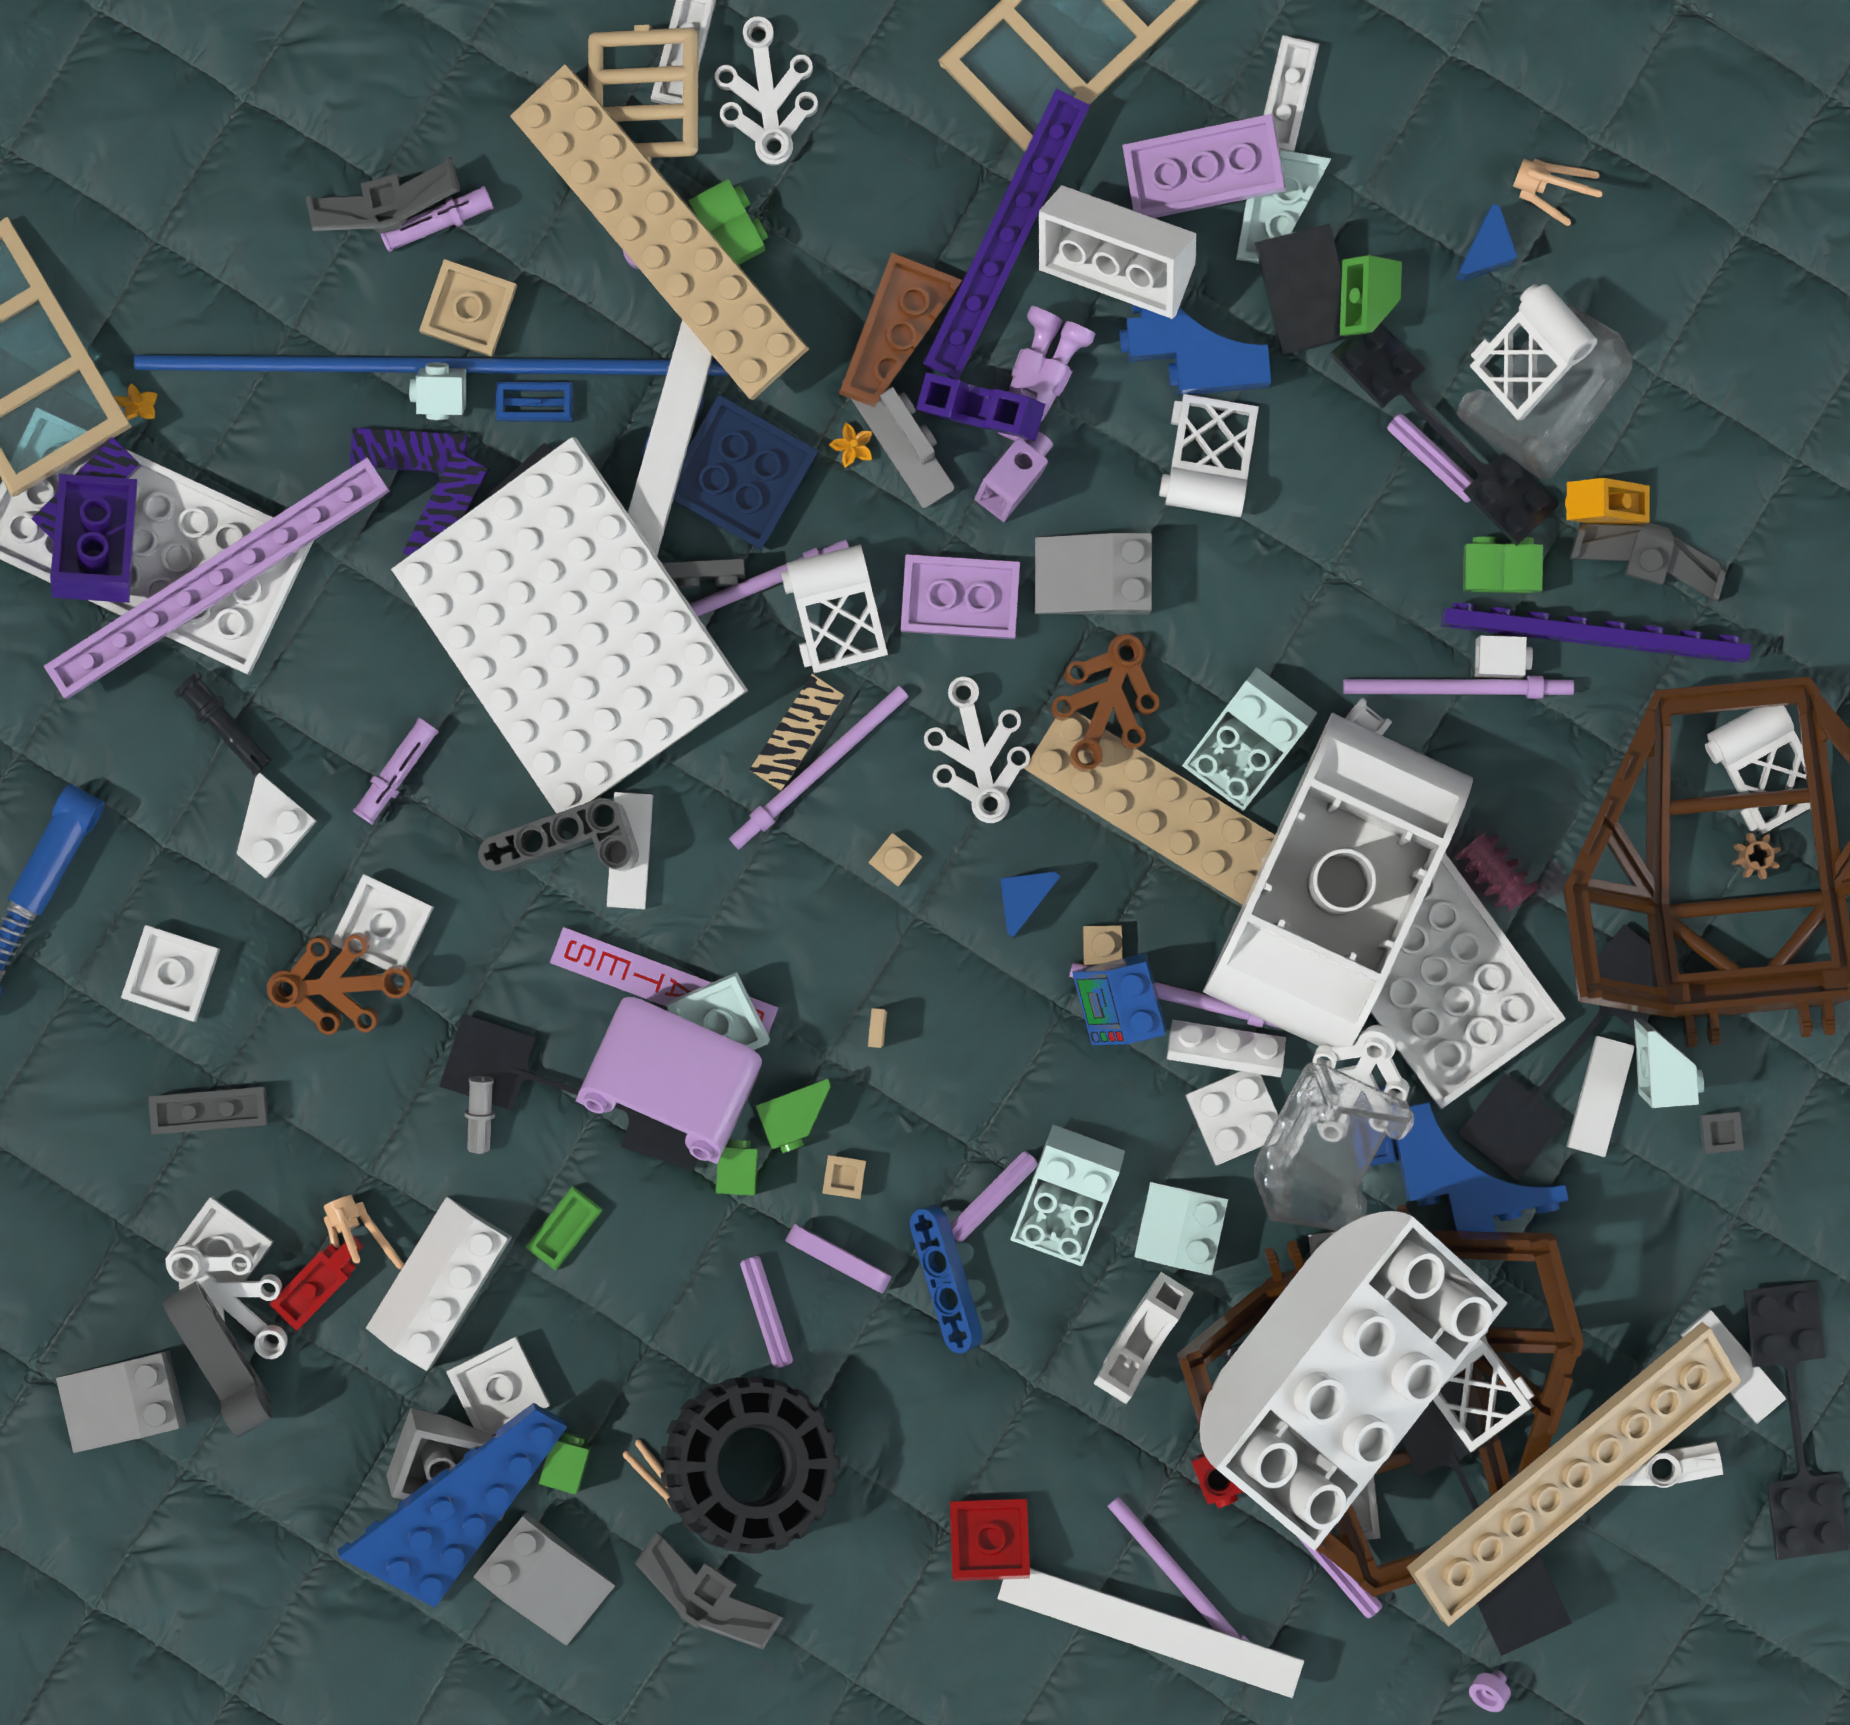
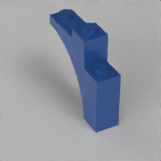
(1201, 357)
(1472, 1197)

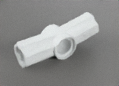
(1687, 1465)

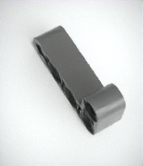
(555, 842)
(211, 1343)

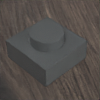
(1721, 1132)

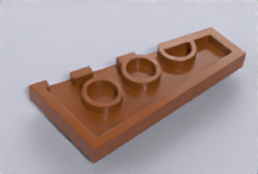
(898, 319)

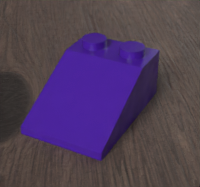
(94, 538)

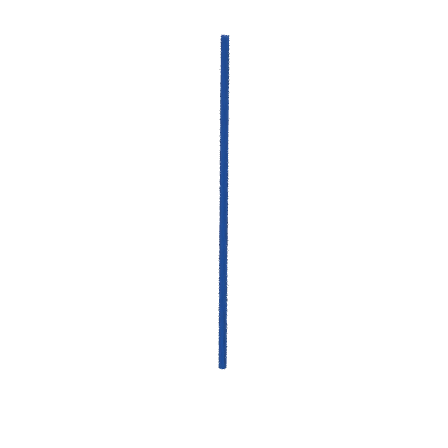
(408, 364)

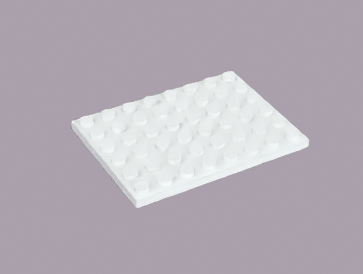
(569, 628)

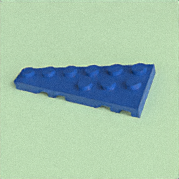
(450, 1516)

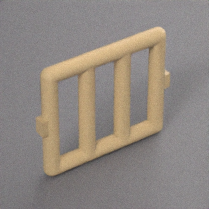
(687, 73)

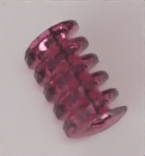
(1497, 871)

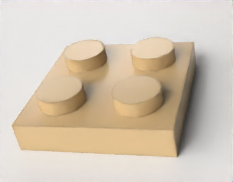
(468, 308)

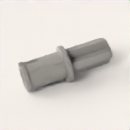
(479, 1114)

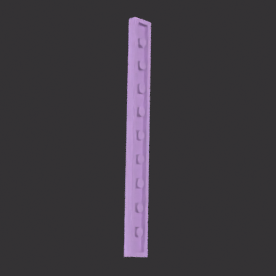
(216, 578)

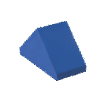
(1490, 248)
(1022, 896)

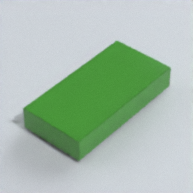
(564, 1228)

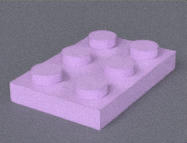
(960, 596)

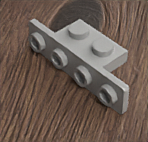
(907, 446)

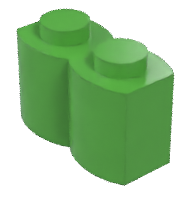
(725, 217)
(1502, 567)

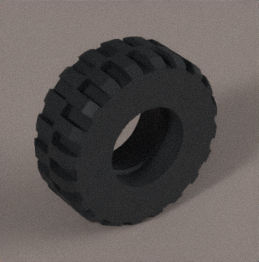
(805, 1473)

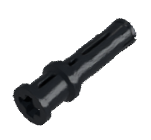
(211, 709)

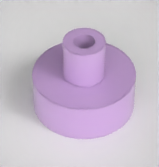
(1490, 1691)

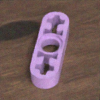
(838, 1258)

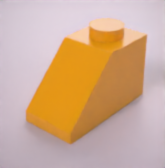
(1608, 502)

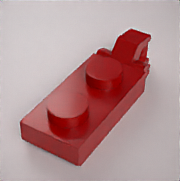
(315, 1284)

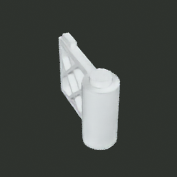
(1551, 327)
(1202, 485)
(828, 578)
(1745, 742)
(1517, 1387)

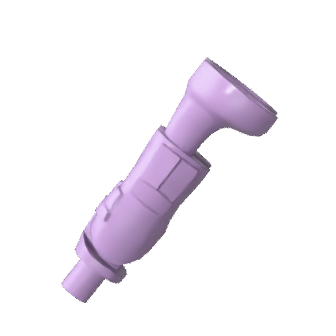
(1043, 377)

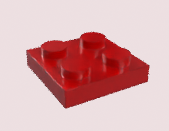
(989, 1540)

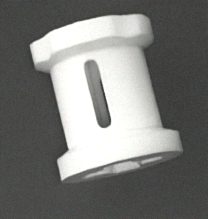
(1367, 718)

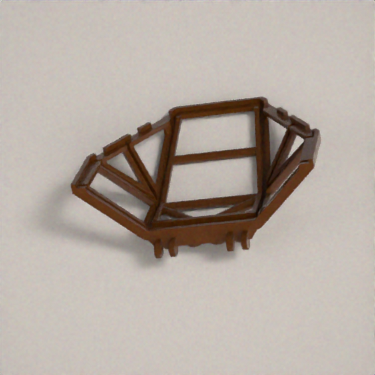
(1732, 988)
(1564, 1340)

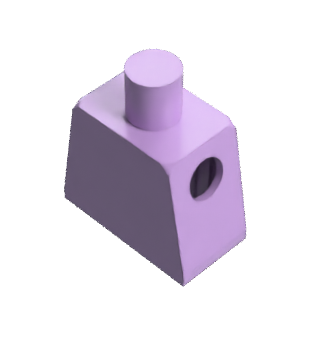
(1007, 483)

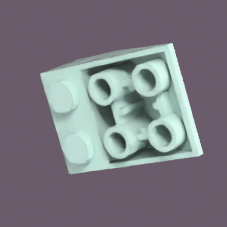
(1249, 739)
(1068, 1195)

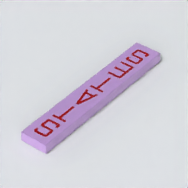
(634, 972)

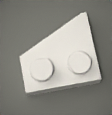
(271, 827)

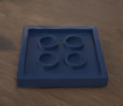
(742, 472)

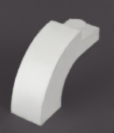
(1142, 1337)

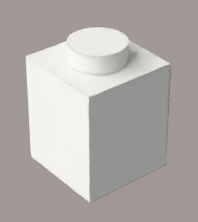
(1502, 657)

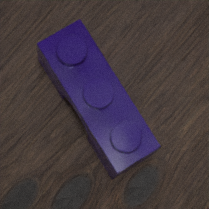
(980, 407)

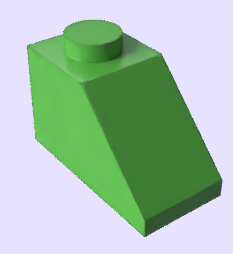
(1368, 292)
(793, 1115)

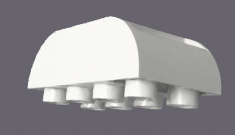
(1340, 885)
(1343, 1369)

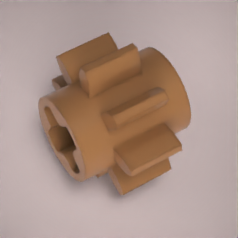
(1746, 850)

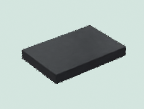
(1302, 287)

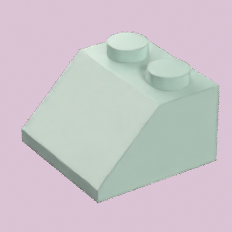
(1663, 1071)
(1181, 1228)

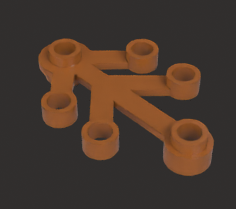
(1109, 697)
(334, 986)

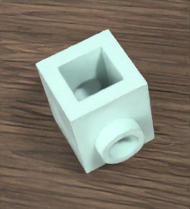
(439, 391)

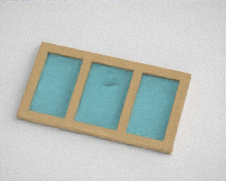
(1034, 46)
(49, 386)

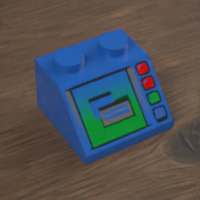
(1120, 1001)

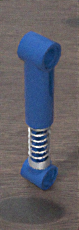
(71, 821)

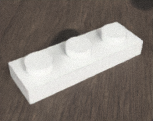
(1226, 1048)

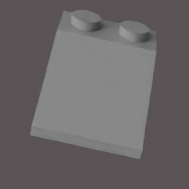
(1094, 574)
(121, 1401)
(427, 1448)
(544, 1579)

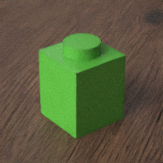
(737, 1169)
(566, 1464)

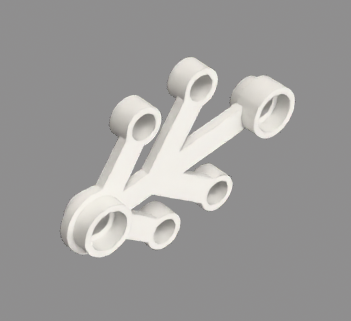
(768, 98)
(979, 757)
(1370, 1055)
(224, 1293)

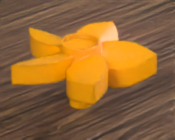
(137, 403)
(852, 445)

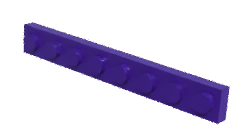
(1006, 234)
(1612, 635)

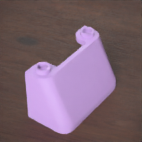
(672, 1075)

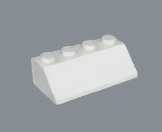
(1115, 251)
(438, 1284)

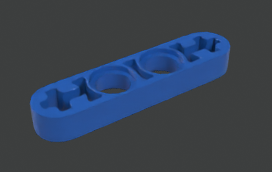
(952, 1277)

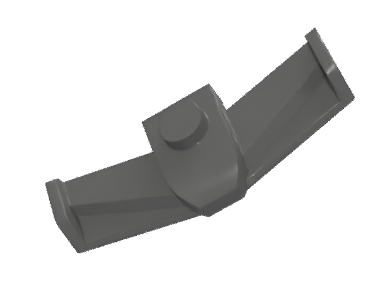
(384, 202)
(1650, 555)
(704, 1596)

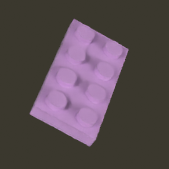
(1204, 167)

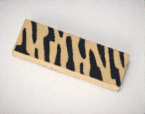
(796, 732)

